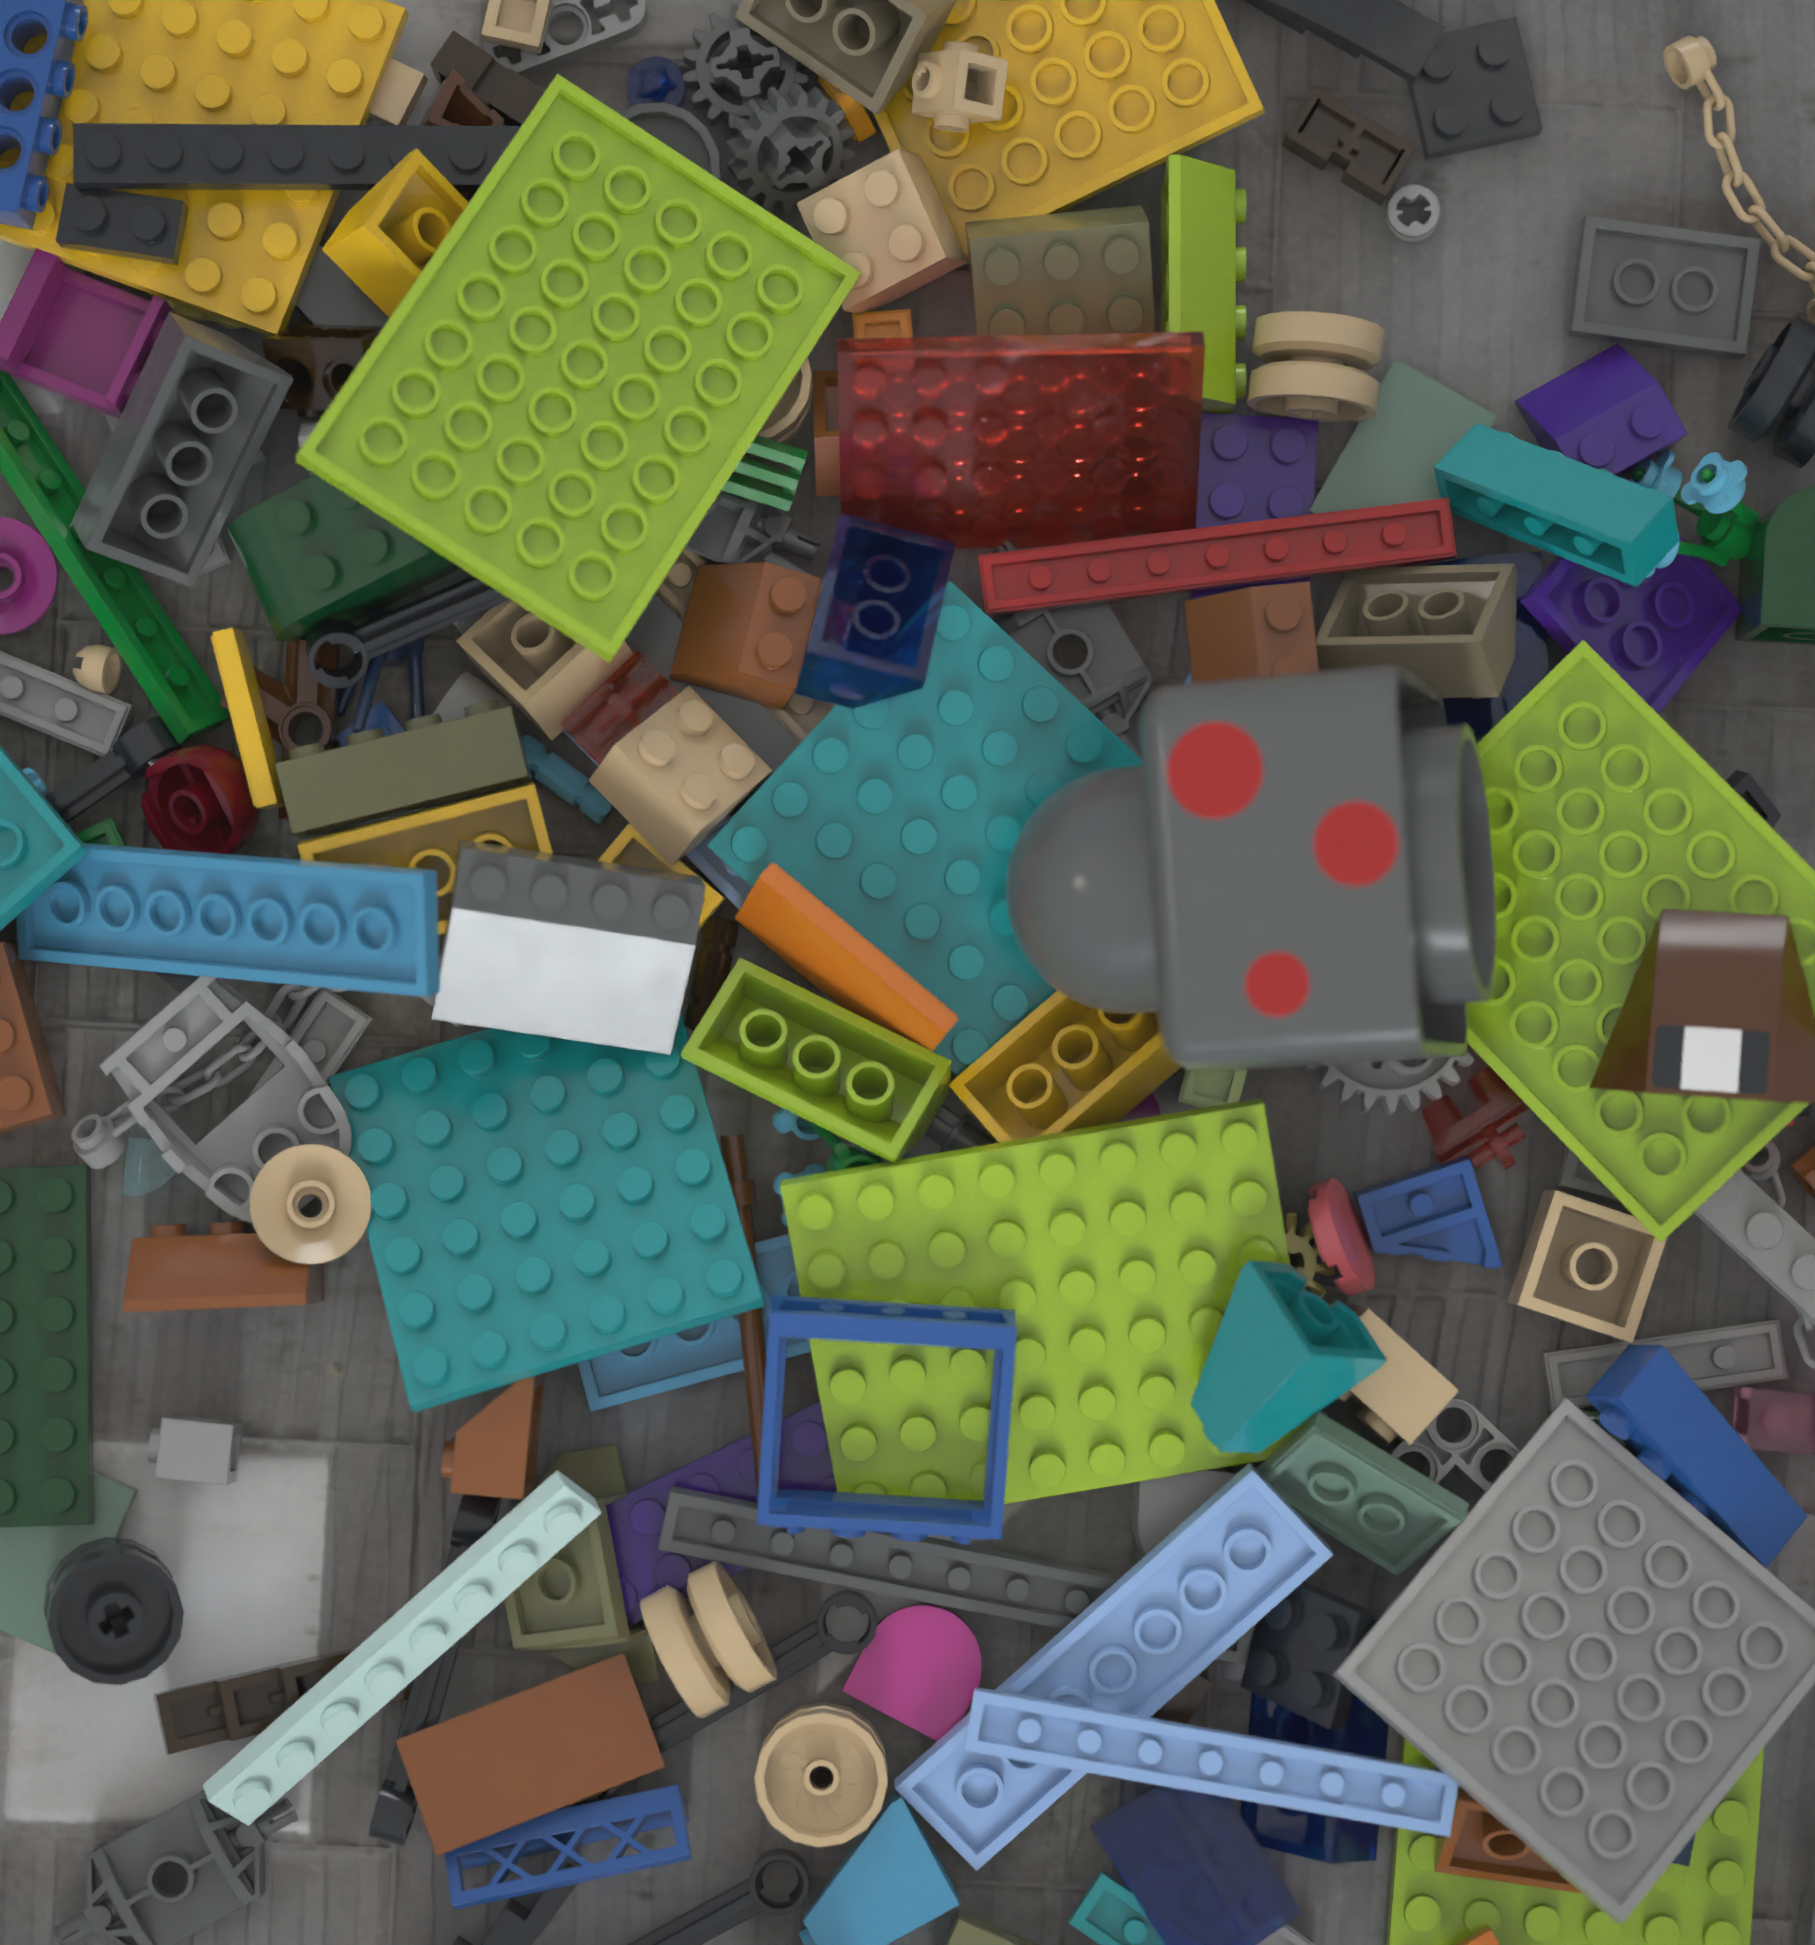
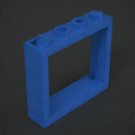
(895, 1323)

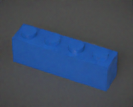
(1694, 1449)

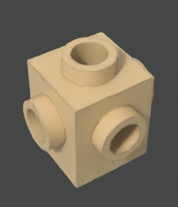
(958, 86)

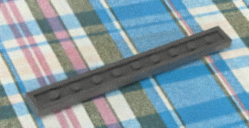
(916, 1570)

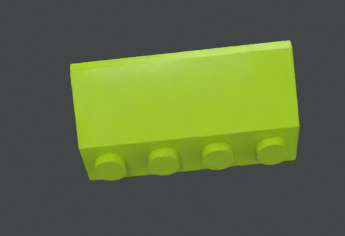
(1203, 268)
(820, 1061)

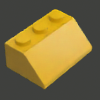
(396, 230)

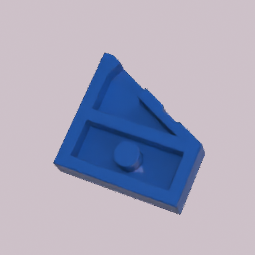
(1430, 1215)

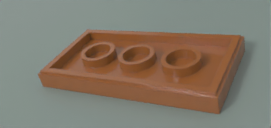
(530, 1754)

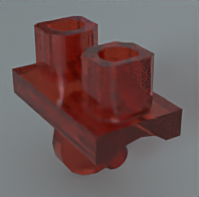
(619, 706)
(1455, 1134)

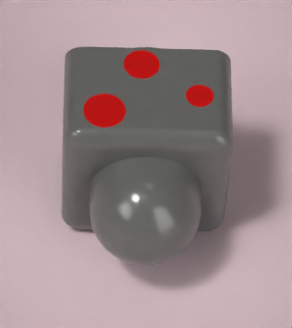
(1275, 875)

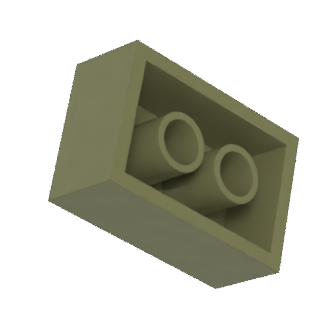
(1062, 273)

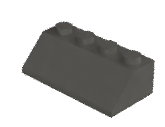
(180, 451)

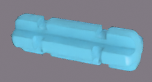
(565, 781)

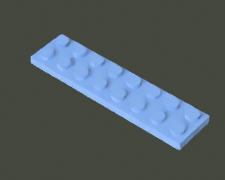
(1126, 1654)

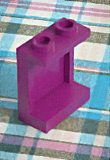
(78, 334)

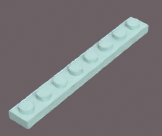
(402, 1648)

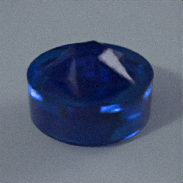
(656, 81)

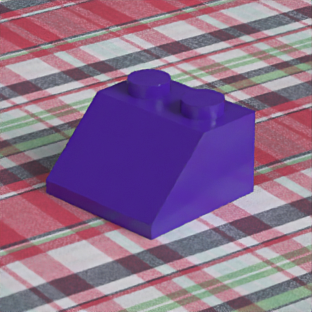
(1603, 413)

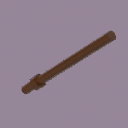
(750, 1321)

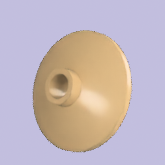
(317, 1173)

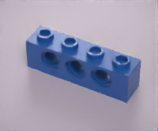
(51, 78)

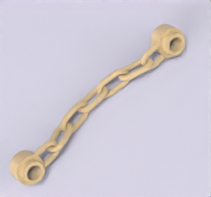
(1689, 64)

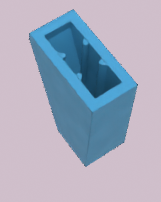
(882, 1885)

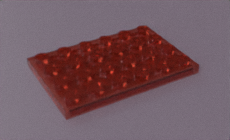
(1022, 435)

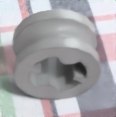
(1416, 230)

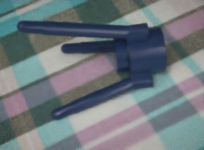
(392, 658)

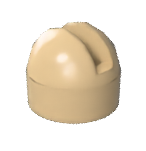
(99, 668)

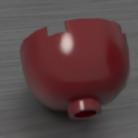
(200, 801)

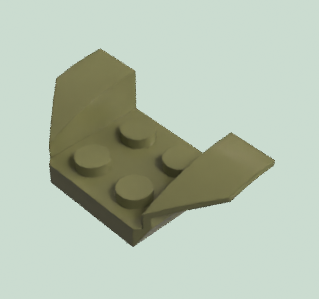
(576, 1598)

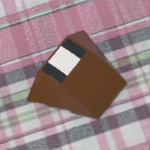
(1715, 1013)

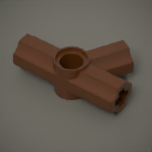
(299, 699)

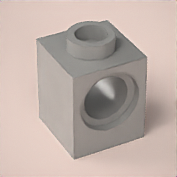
(196, 1449)

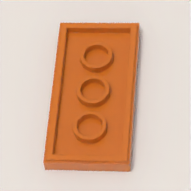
(841, 960)

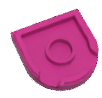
(919, 1669)

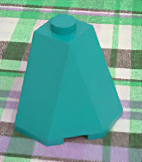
(1278, 1359)

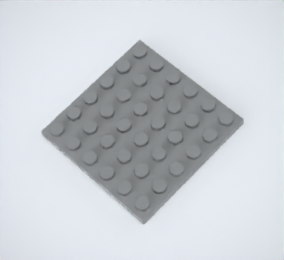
(1589, 1660)

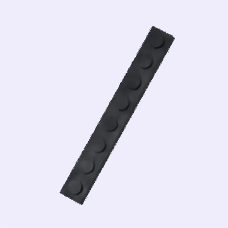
(276, 155)

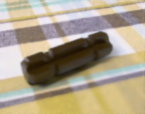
(712, 967)

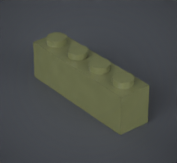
(403, 770)

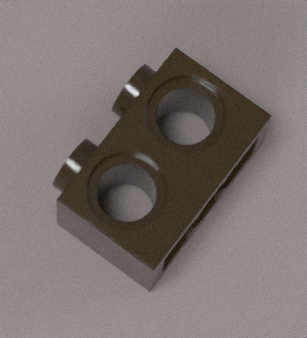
(318, 360)

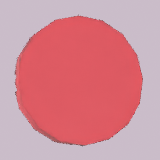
(1341, 1236)

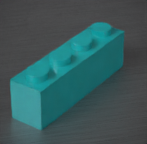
(1558, 504)

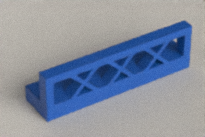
(565, 1831)

